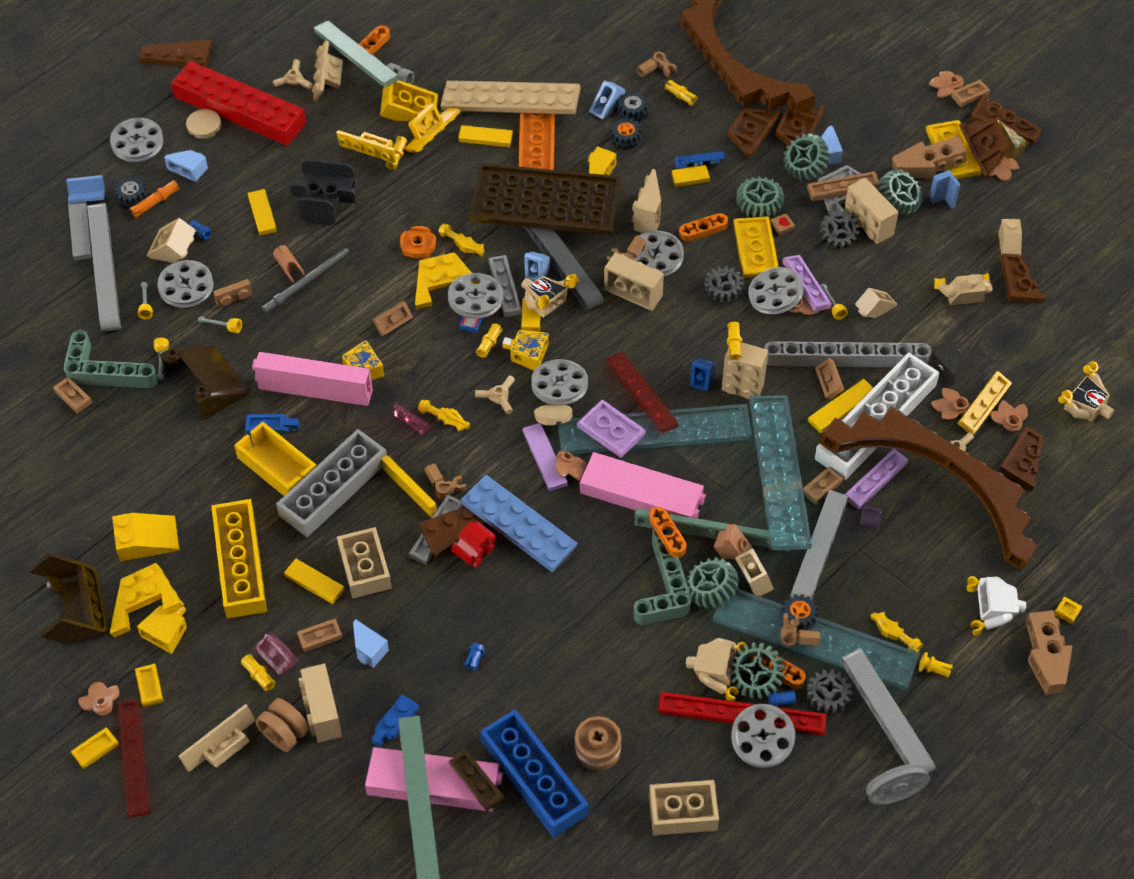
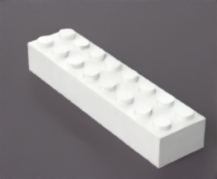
(901, 389)

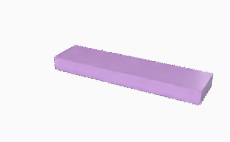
(812, 291)
(544, 456)
(876, 478)

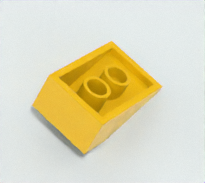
(405, 101)
(144, 535)

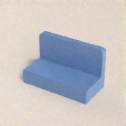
(944, 187)
(86, 189)

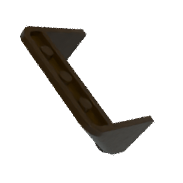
(219, 381)

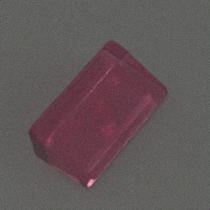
(411, 419)
(276, 653)

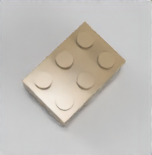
(872, 210)
(633, 281)
(745, 375)
(364, 562)
(319, 703)
(683, 807)

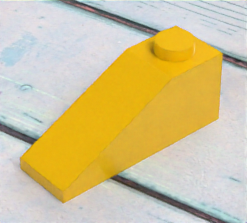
(601, 161)

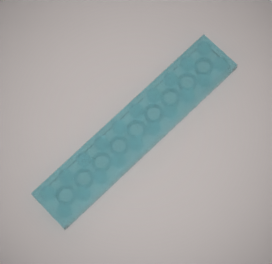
(694, 427)
(779, 473)
(763, 620)

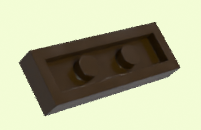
(476, 780)

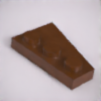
(1018, 281)
(1023, 458)

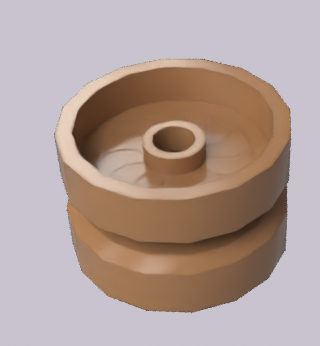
(282, 724)
(597, 743)

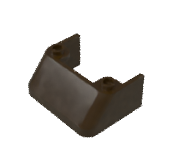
(80, 599)

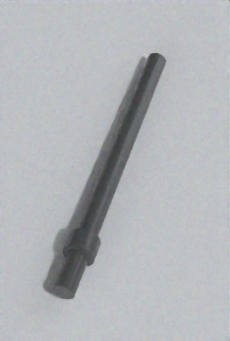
(279, 299)

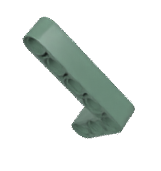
(104, 373)
(673, 596)

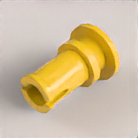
(933, 665)

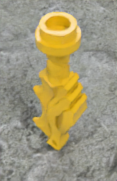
(465, 244)
(448, 416)
(893, 631)

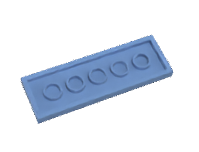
(519, 523)

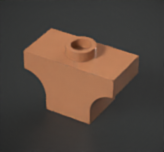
(731, 543)

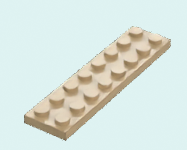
(511, 97)

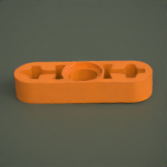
(375, 37)
(696, 232)
(667, 540)
(793, 671)

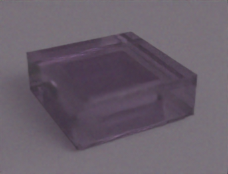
(870, 516)

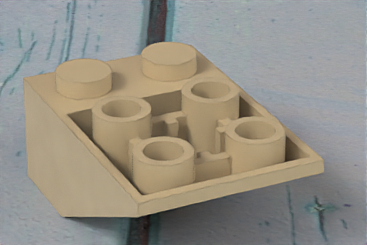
(648, 207)

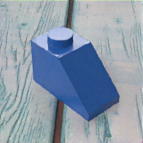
(702, 374)

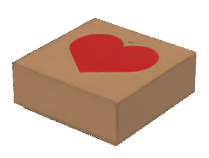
(782, 224)

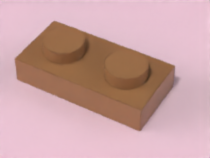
(970, 93)
(232, 293)
(392, 318)
(829, 378)
(72, 395)
(820, 486)
(319, 635)

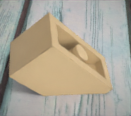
(1010, 236)
(875, 303)
(754, 573)

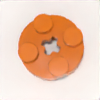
(421, 250)

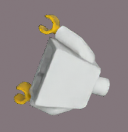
(996, 601)

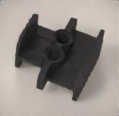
(322, 188)

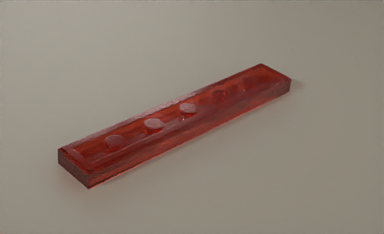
(642, 392)
(133, 758)

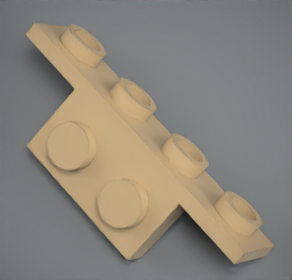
(327, 72)
(219, 742)

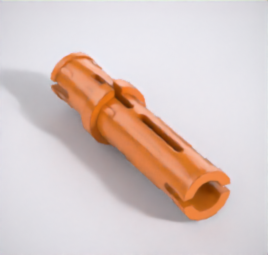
(155, 198)

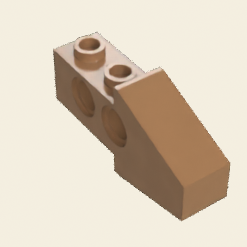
(925, 161)
(1048, 667)

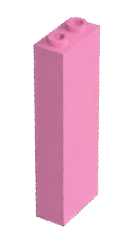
(313, 378)
(640, 487)
(446, 788)

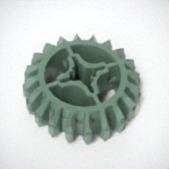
(816, 151)
(901, 191)
(760, 197)
(712, 583)
(753, 688)

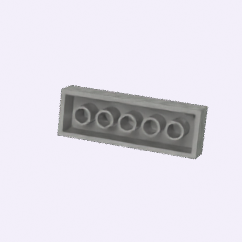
(331, 483)

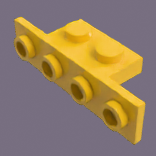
(427, 125)
(369, 144)

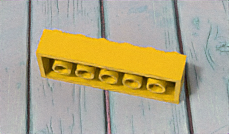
(239, 559)

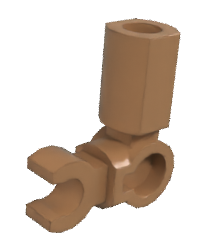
(659, 61)
(634, 249)
(442, 487)
(790, 636)

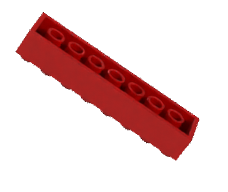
(239, 103)

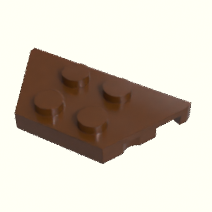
(797, 124)
(751, 129)
(986, 143)

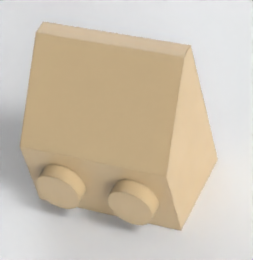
(172, 241)

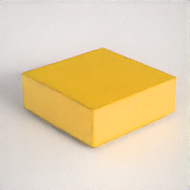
(1068, 610)

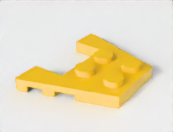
(437, 274)
(141, 590)

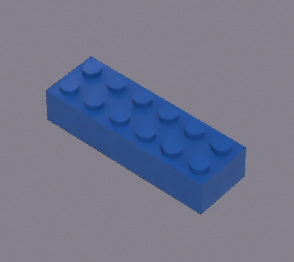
(534, 773)

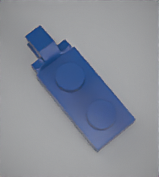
(696, 160)
(278, 422)
(389, 725)

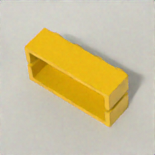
(273, 458)

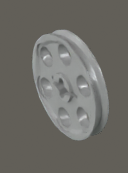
(142, 136)
(665, 252)
(779, 284)
(182, 289)
(470, 300)
(564, 381)
(759, 745)
(898, 784)

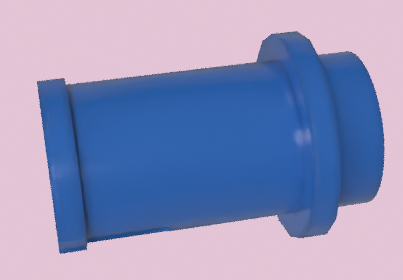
(203, 231)
(474, 656)
(784, 698)

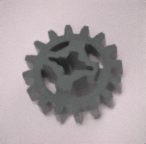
(837, 221)
(724, 284)
(821, 684)

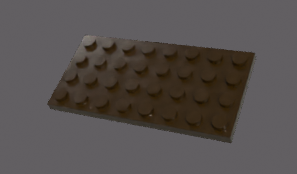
(545, 199)

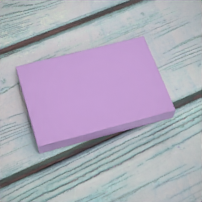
(611, 428)

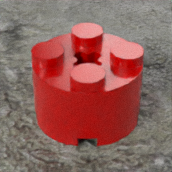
(474, 543)

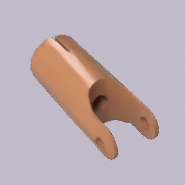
(287, 261)

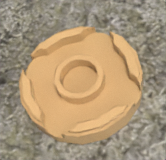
(203, 123)
(550, 414)

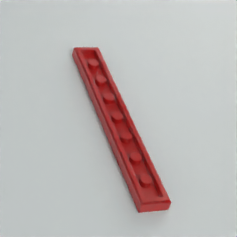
(728, 711)

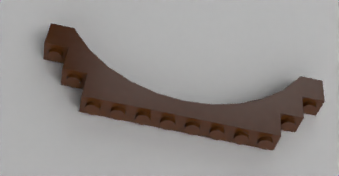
(744, 83)
(991, 487)

